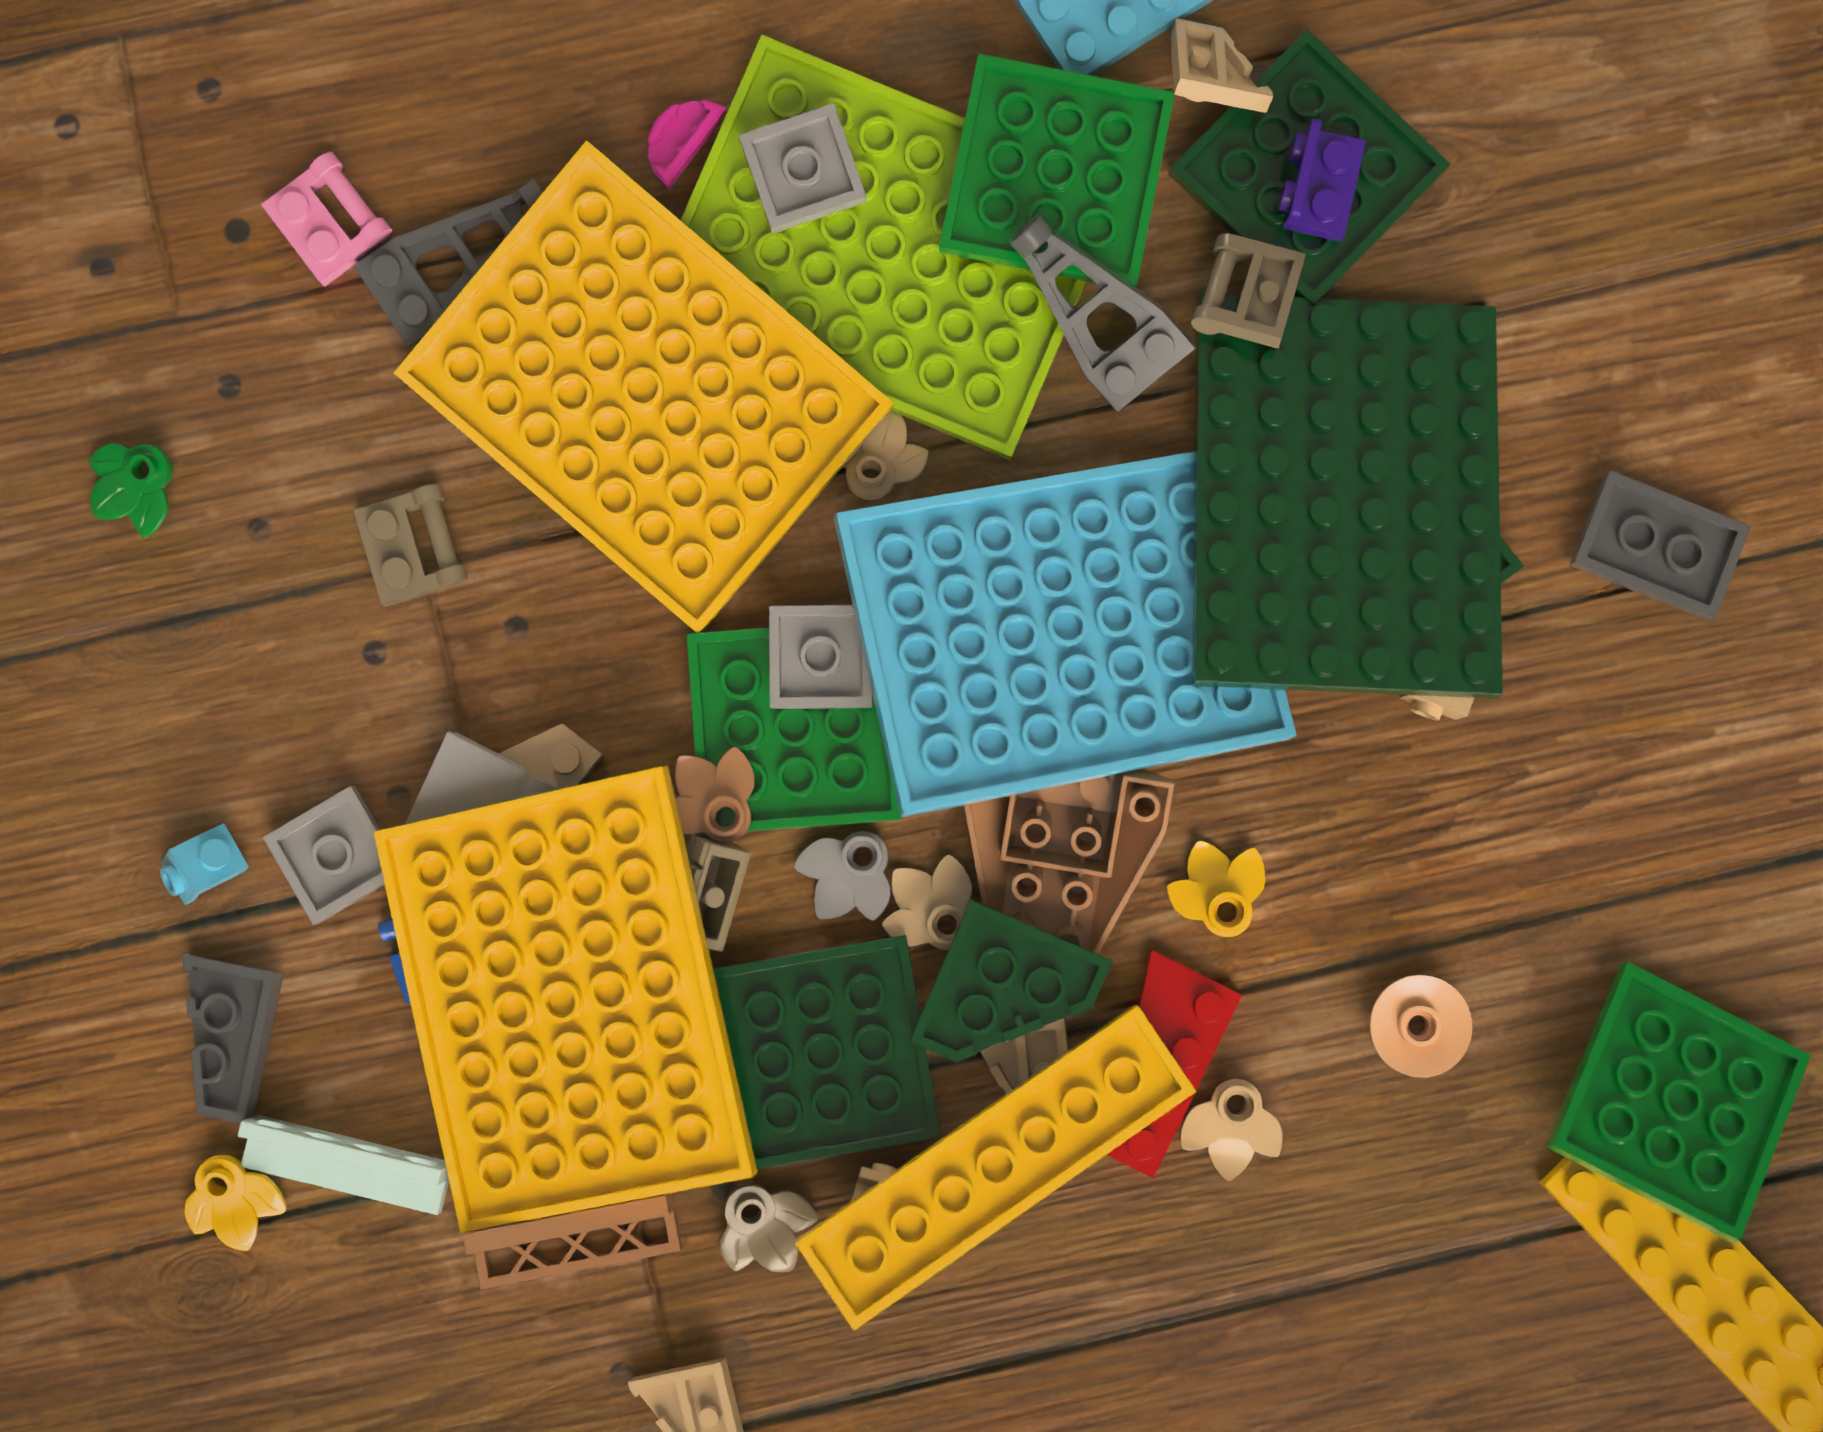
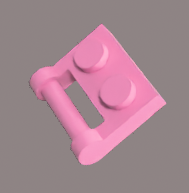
(313, 228)

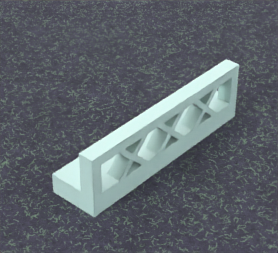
(344, 1164)

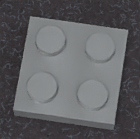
(803, 168)
(817, 658)
(329, 854)

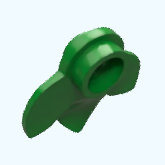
(125, 489)

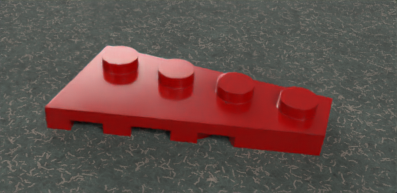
(1190, 1020)

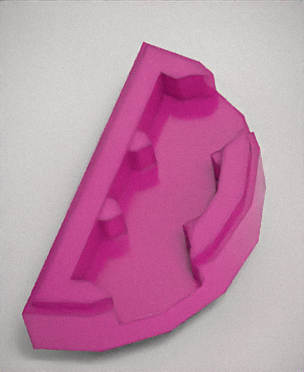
(679, 136)

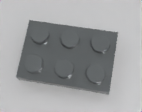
(1660, 545)

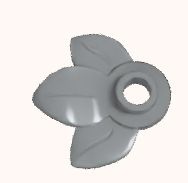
(842, 881)

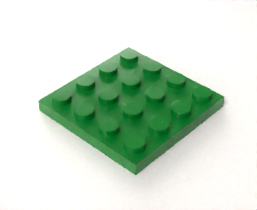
(1060, 149)
(805, 762)
(1679, 1102)

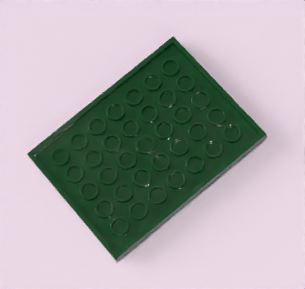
(1350, 502)

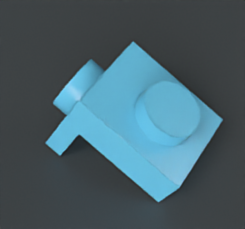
(201, 864)

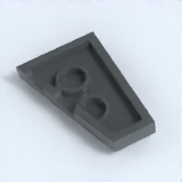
(232, 1031)

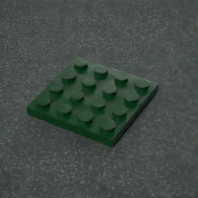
(1245, 156)
(828, 1051)

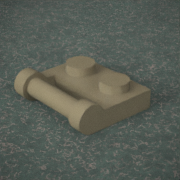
(1265, 294)
(395, 551)

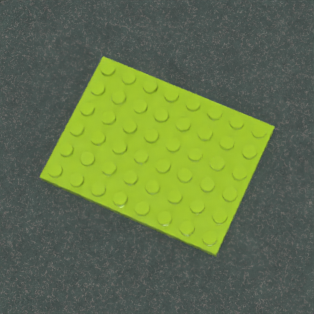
(930, 329)

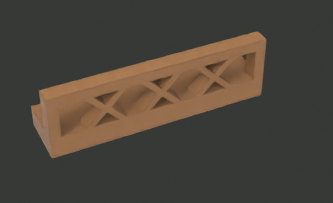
(563, 1226)

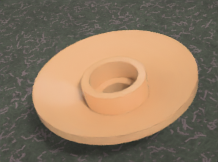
(1445, 1030)

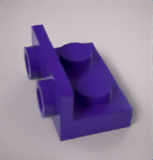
(1323, 182)

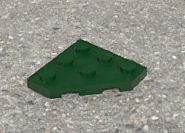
(1004, 983)

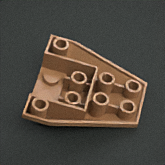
(1070, 851)

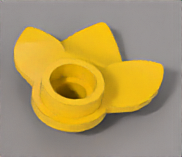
(1215, 881)
(234, 1209)

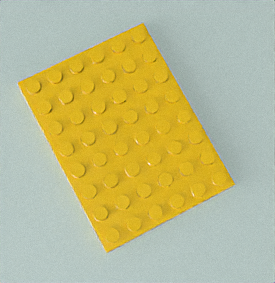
(643, 388)
(565, 1001)

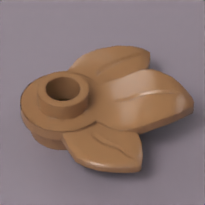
(710, 788)

